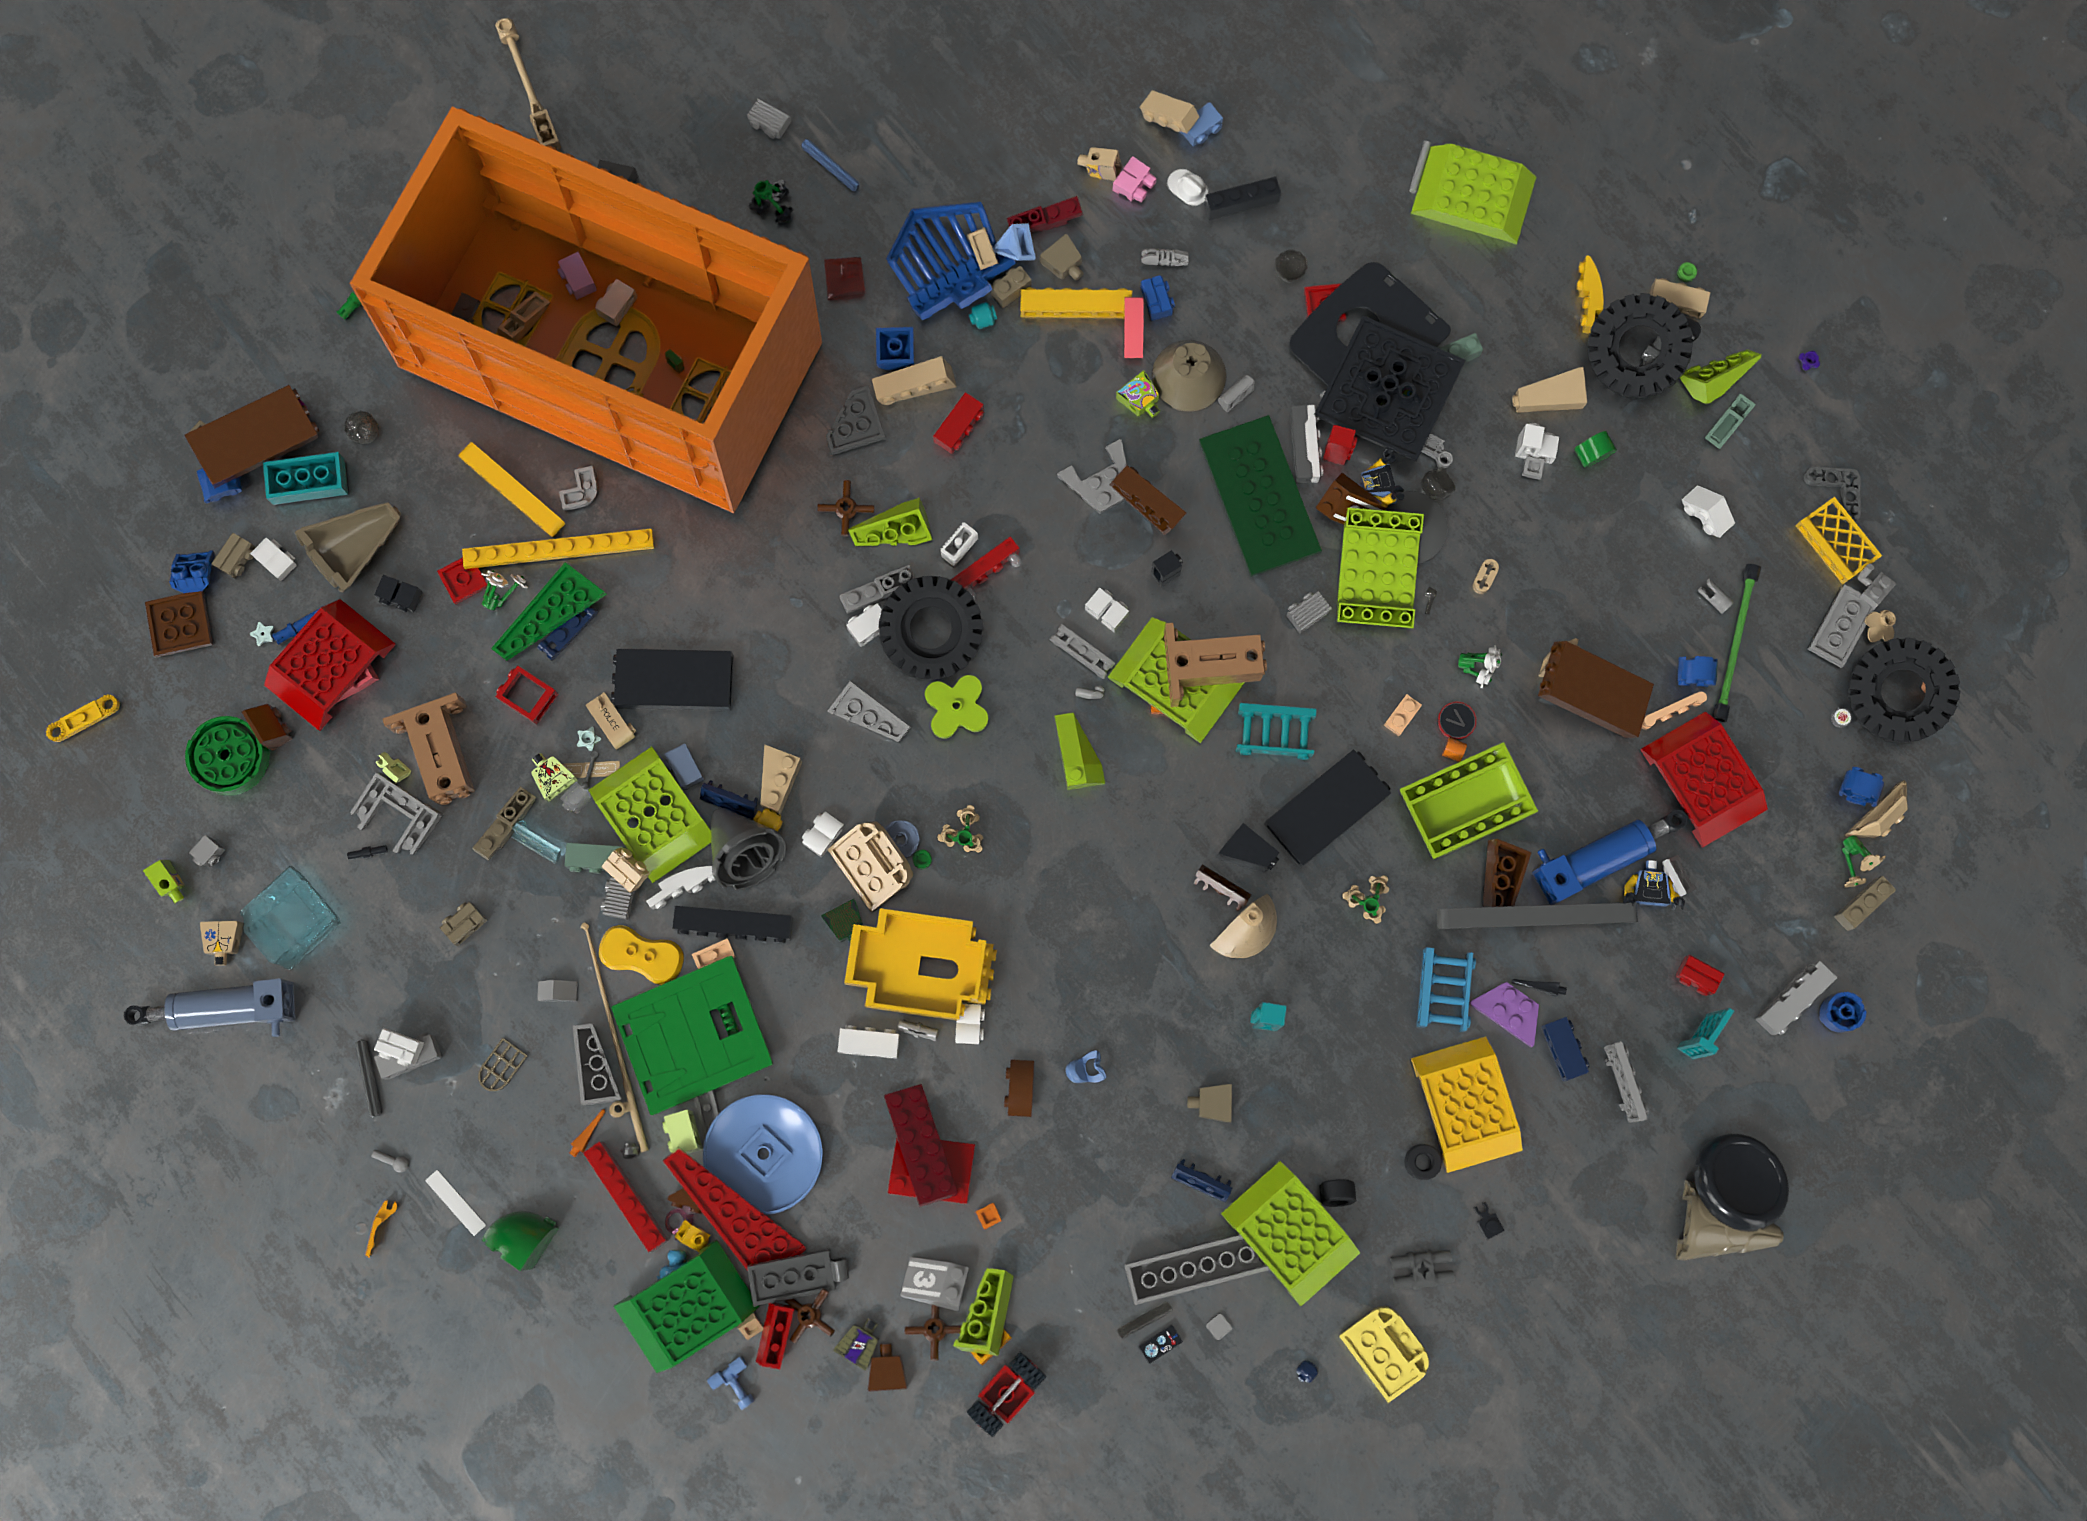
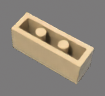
(1169, 112)
(1688, 299)

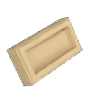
(982, 248)

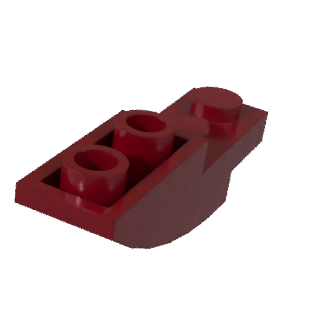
(1048, 217)

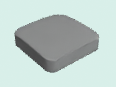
(1218, 1326)

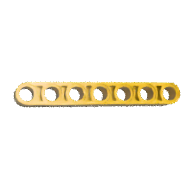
(511, 489)

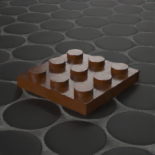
(178, 623)

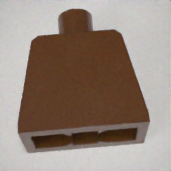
(887, 1371)

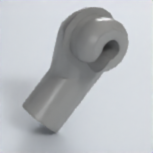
(1097, 693)

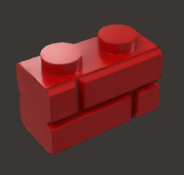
(1699, 975)

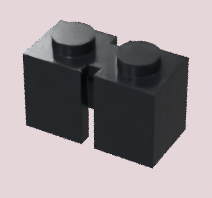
(1167, 568)
(400, 594)

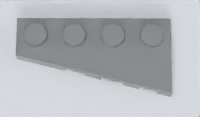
(865, 711)

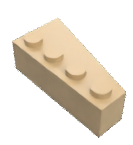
(914, 381)

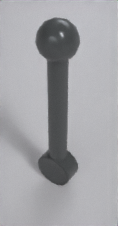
(594, 754)

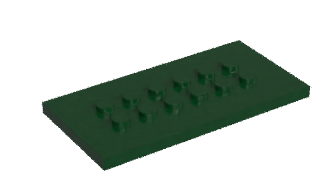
(1260, 495)

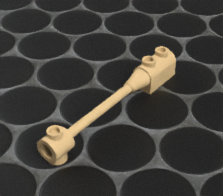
(539, 117)

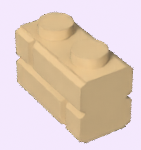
(626, 869)

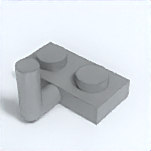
(1877, 589)

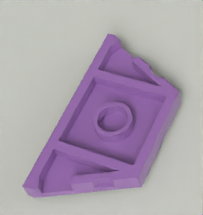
(1510, 1011)

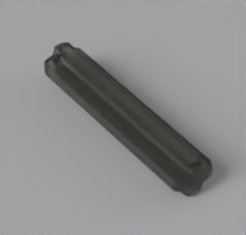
(1144, 1320)

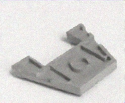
(1096, 488)

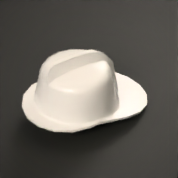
(1187, 187)

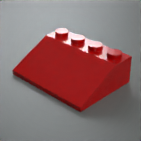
(960, 1162)

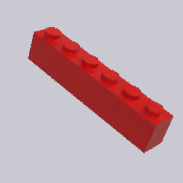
(625, 1196)

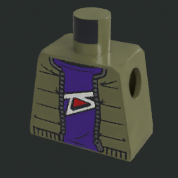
(859, 1344)

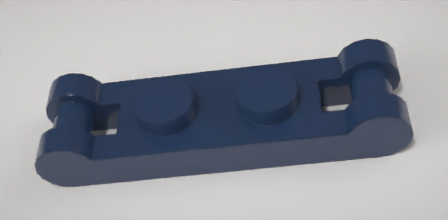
(566, 633)

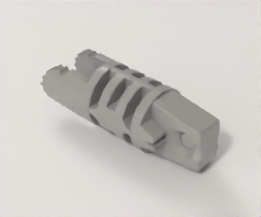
(1164, 257)

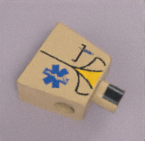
(221, 939)

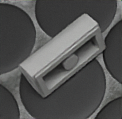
(1237, 393)

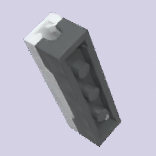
(1305, 444)

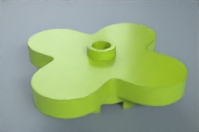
(969, 713)

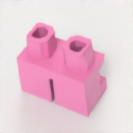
(1132, 179)

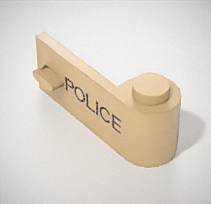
(611, 721)

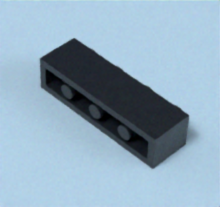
(1242, 198)

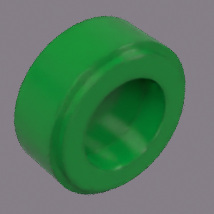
(922, 859)

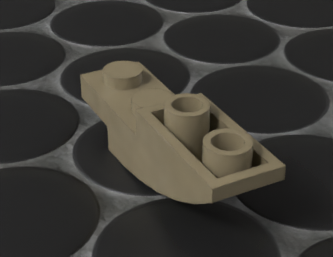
(502, 827)

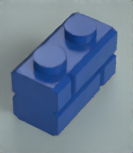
(1157, 298)

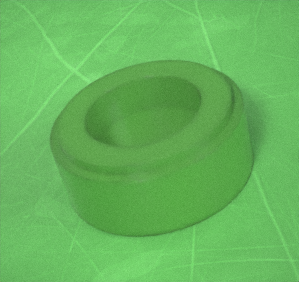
(1687, 272)

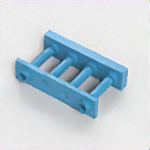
(1427, 997)

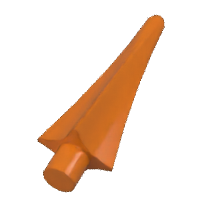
(582, 1140)

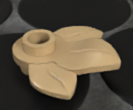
(1880, 625)

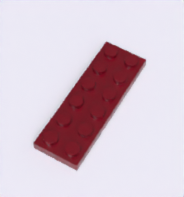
(920, 1145)

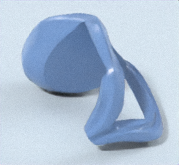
(1077, 1071)

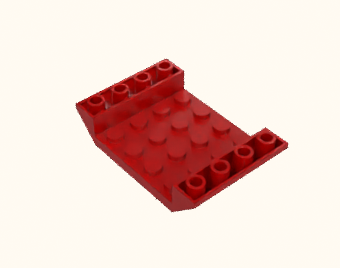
(325, 661)
(1707, 777)

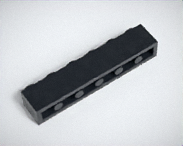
(732, 923)

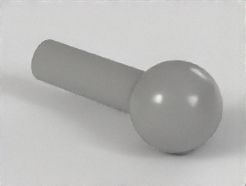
(399, 1164)

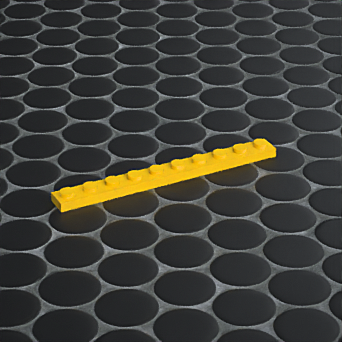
(558, 548)

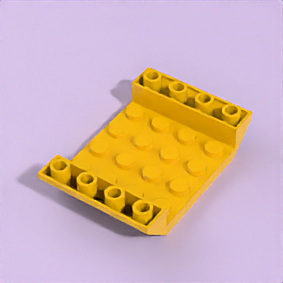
(1468, 1104)

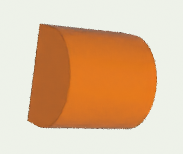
(1454, 749)

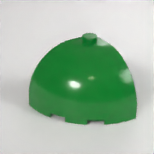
(521, 1238)

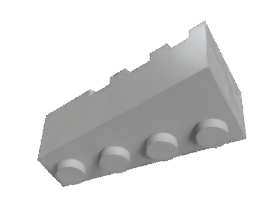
(1795, 998)

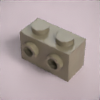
(1009, 287)

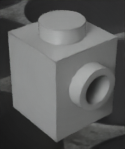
(207, 852)

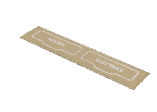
(600, 769)

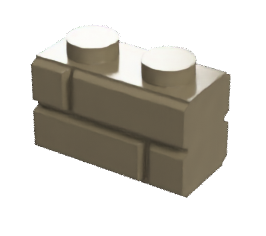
(234, 556)
(463, 923)

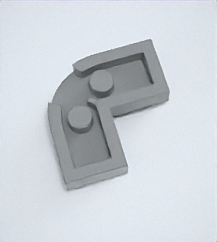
(585, 491)

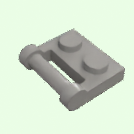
(1681, 882)

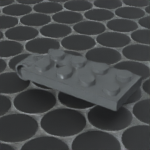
(787, 1276)

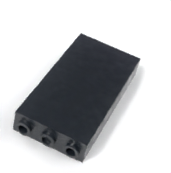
(672, 679)
(1328, 808)

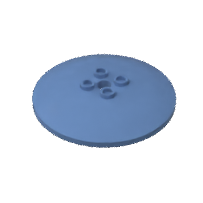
(772, 1124)

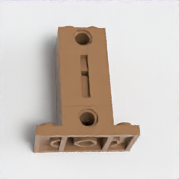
(1211, 661)
(436, 747)

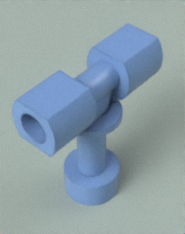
(730, 1376)

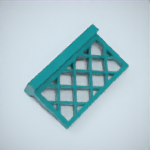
(1703, 1039)

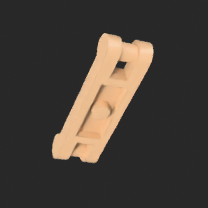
(1680, 707)

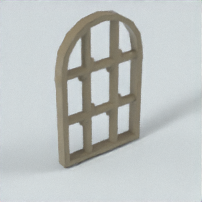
(499, 1058)

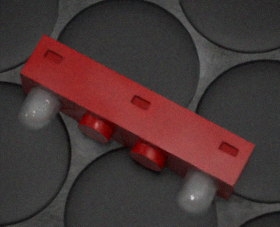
(989, 563)

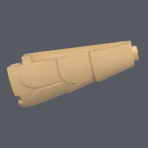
(1249, 931)

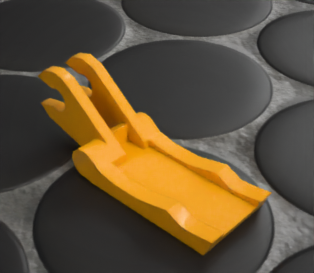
(382, 1215)

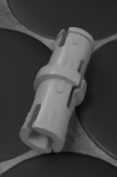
(918, 1030)

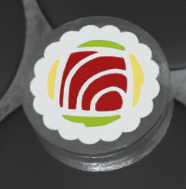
(1841, 717)

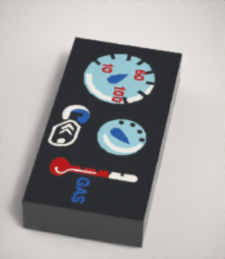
(1160, 1344)

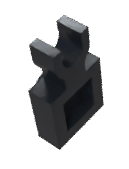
(1489, 1224)

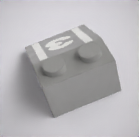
(935, 1282)

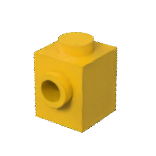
(692, 1236)

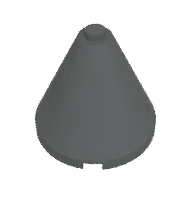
(742, 850)

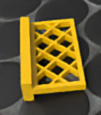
(1828, 552)

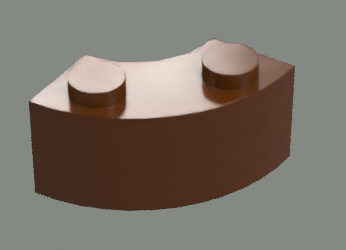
(1020, 1088)

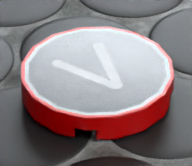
(1457, 720)

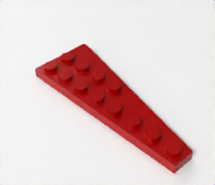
(740, 1224)

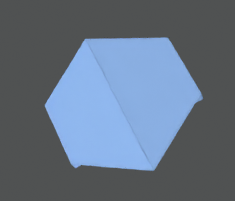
(1016, 243)

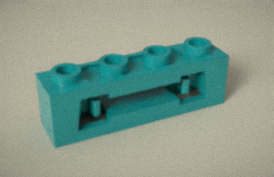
(1268, 1016)

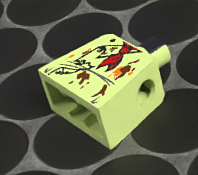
(551, 776)

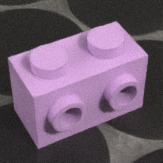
(577, 276)

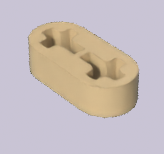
(1489, 578)

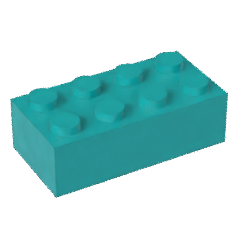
(305, 478)

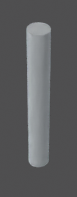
(1419, 168)

